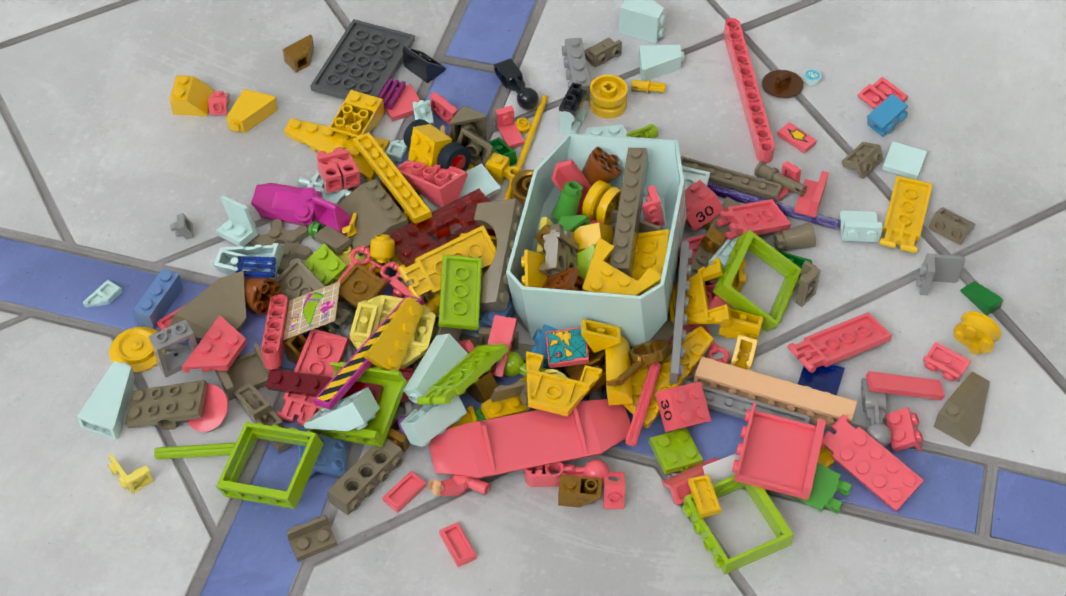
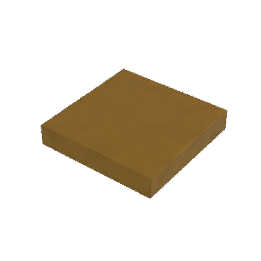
(360, 285)

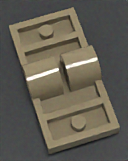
(166, 405)

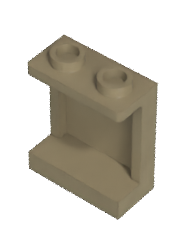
(243, 371)

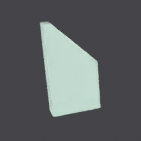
(397, 150)
(103, 295)

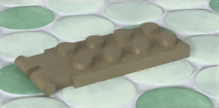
(298, 281)

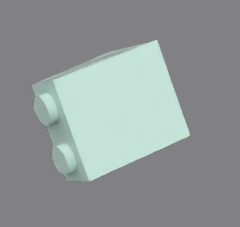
(642, 19)

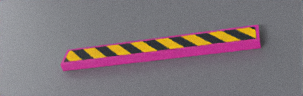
(352, 369)

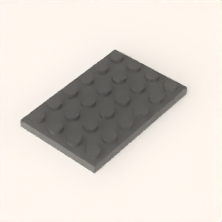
(362, 60)

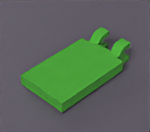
(824, 486)

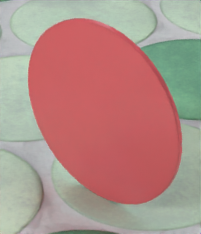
(214, 410)

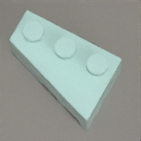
(227, 257)
(431, 421)

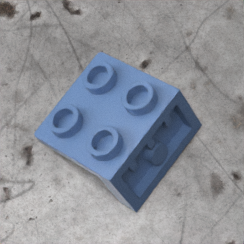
(332, 457)

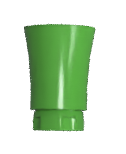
(568, 200)

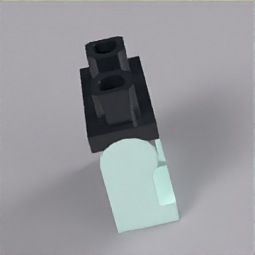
(572, 110)

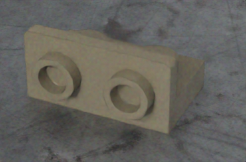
(603, 51)
(864, 158)
(951, 225)
(807, 283)
(311, 538)

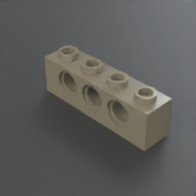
(354, 478)

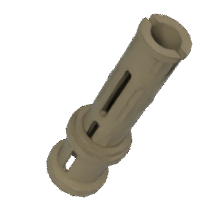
(773, 175)

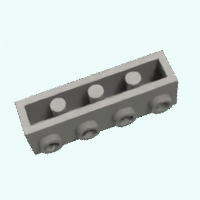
(576, 64)

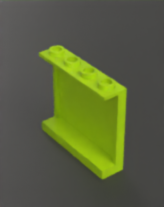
(377, 428)

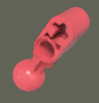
(535, 478)

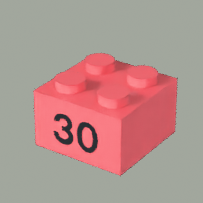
(701, 205)
(683, 406)

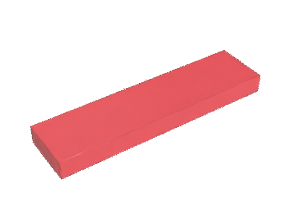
(905, 385)

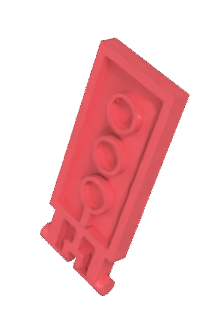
(840, 342)
(315, 359)
(871, 463)

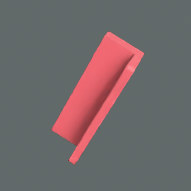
(567, 172)
(811, 200)
(502, 332)
(679, 485)

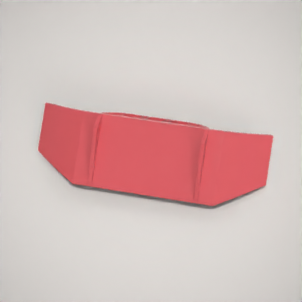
(529, 440)

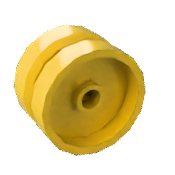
(608, 96)
(600, 201)

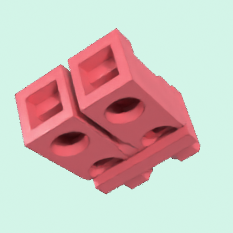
(337, 169)

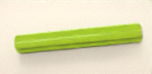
(193, 451)

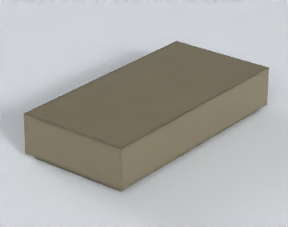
(332, 239)

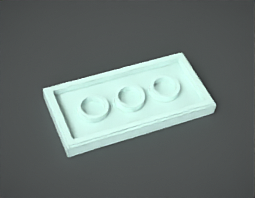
(477, 178)

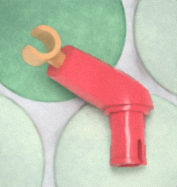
(458, 485)

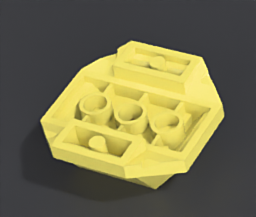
(374, 311)

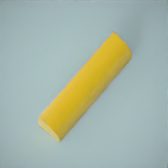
(617, 362)

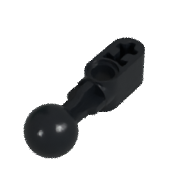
(512, 78)

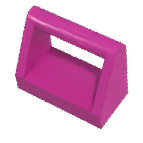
(330, 214)

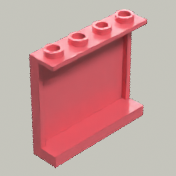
(778, 453)

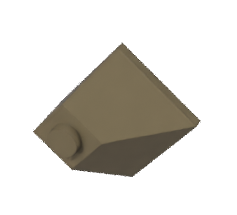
(477, 146)

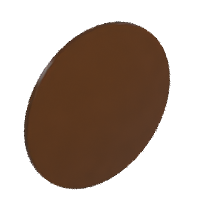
(782, 83)

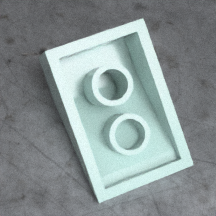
(346, 414)

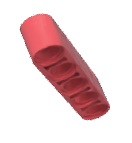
(273, 343)

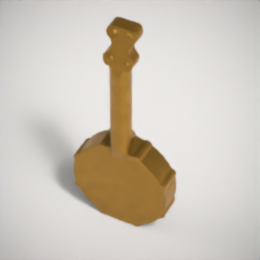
(641, 355)

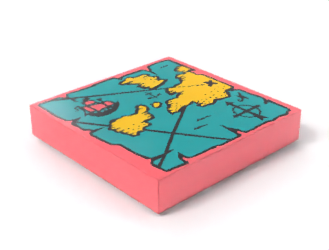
(566, 348)

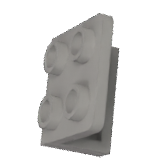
(940, 269)

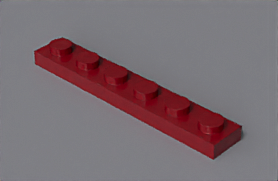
(312, 384)

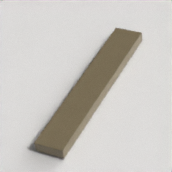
(736, 180)

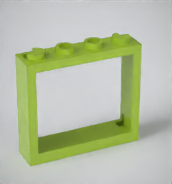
(774, 259)
(250, 432)
(767, 509)

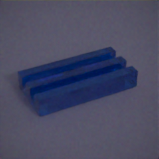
(241, 265)

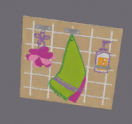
(311, 310)

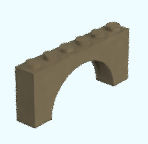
(504, 219)

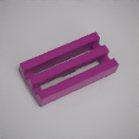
(391, 86)

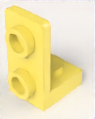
(135, 481)

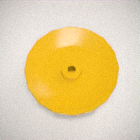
(134, 349)

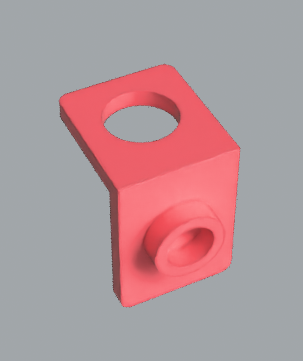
(614, 491)

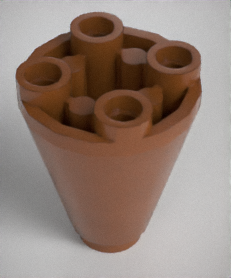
(601, 167)
(259, 292)

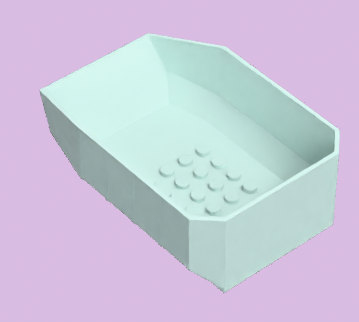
(563, 309)

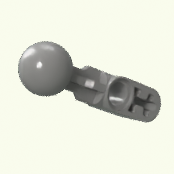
(875, 405)

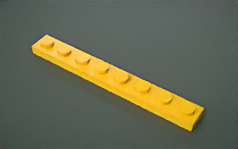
(392, 178)

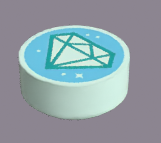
(812, 77)

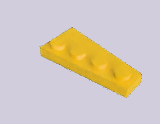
(392, 344)

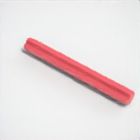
(643, 404)

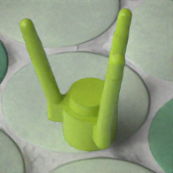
(648, 131)

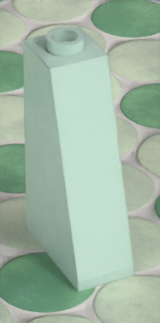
(437, 361)
(108, 402)

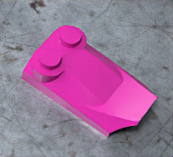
(285, 203)

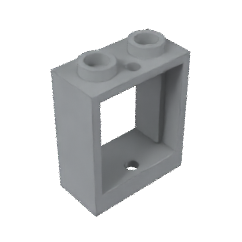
(162, 340)

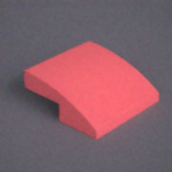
(878, 92)

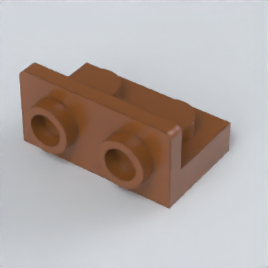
(563, 280)

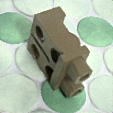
(560, 251)

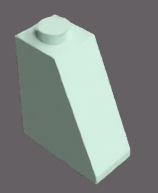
(659, 60)

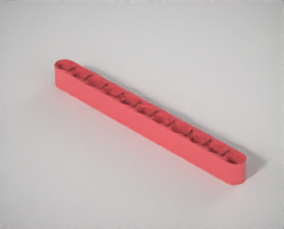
(748, 91)

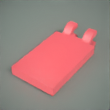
(758, 217)

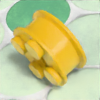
(977, 332)

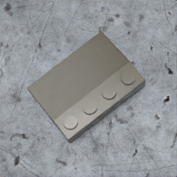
(374, 211)

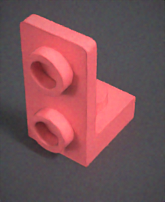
(507, 128)

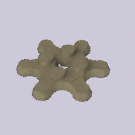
(290, 239)

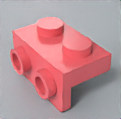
(946, 362)
(904, 429)

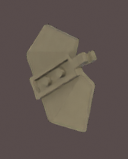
(223, 299)

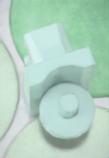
(423, 111)

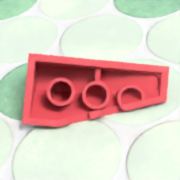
(434, 183)

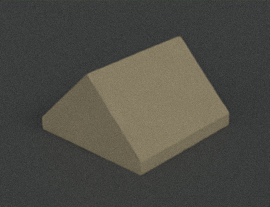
(468, 119)

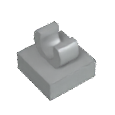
(182, 226)

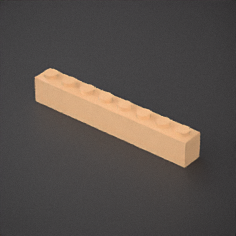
(774, 391)

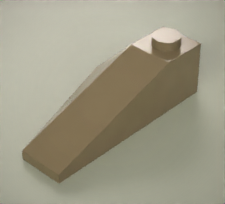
(964, 410)

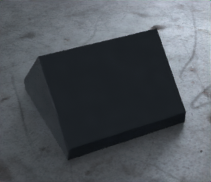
(421, 64)

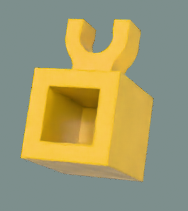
(500, 168)

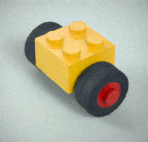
(434, 147)

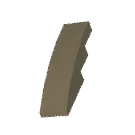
(260, 411)

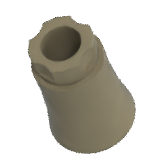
(796, 237)

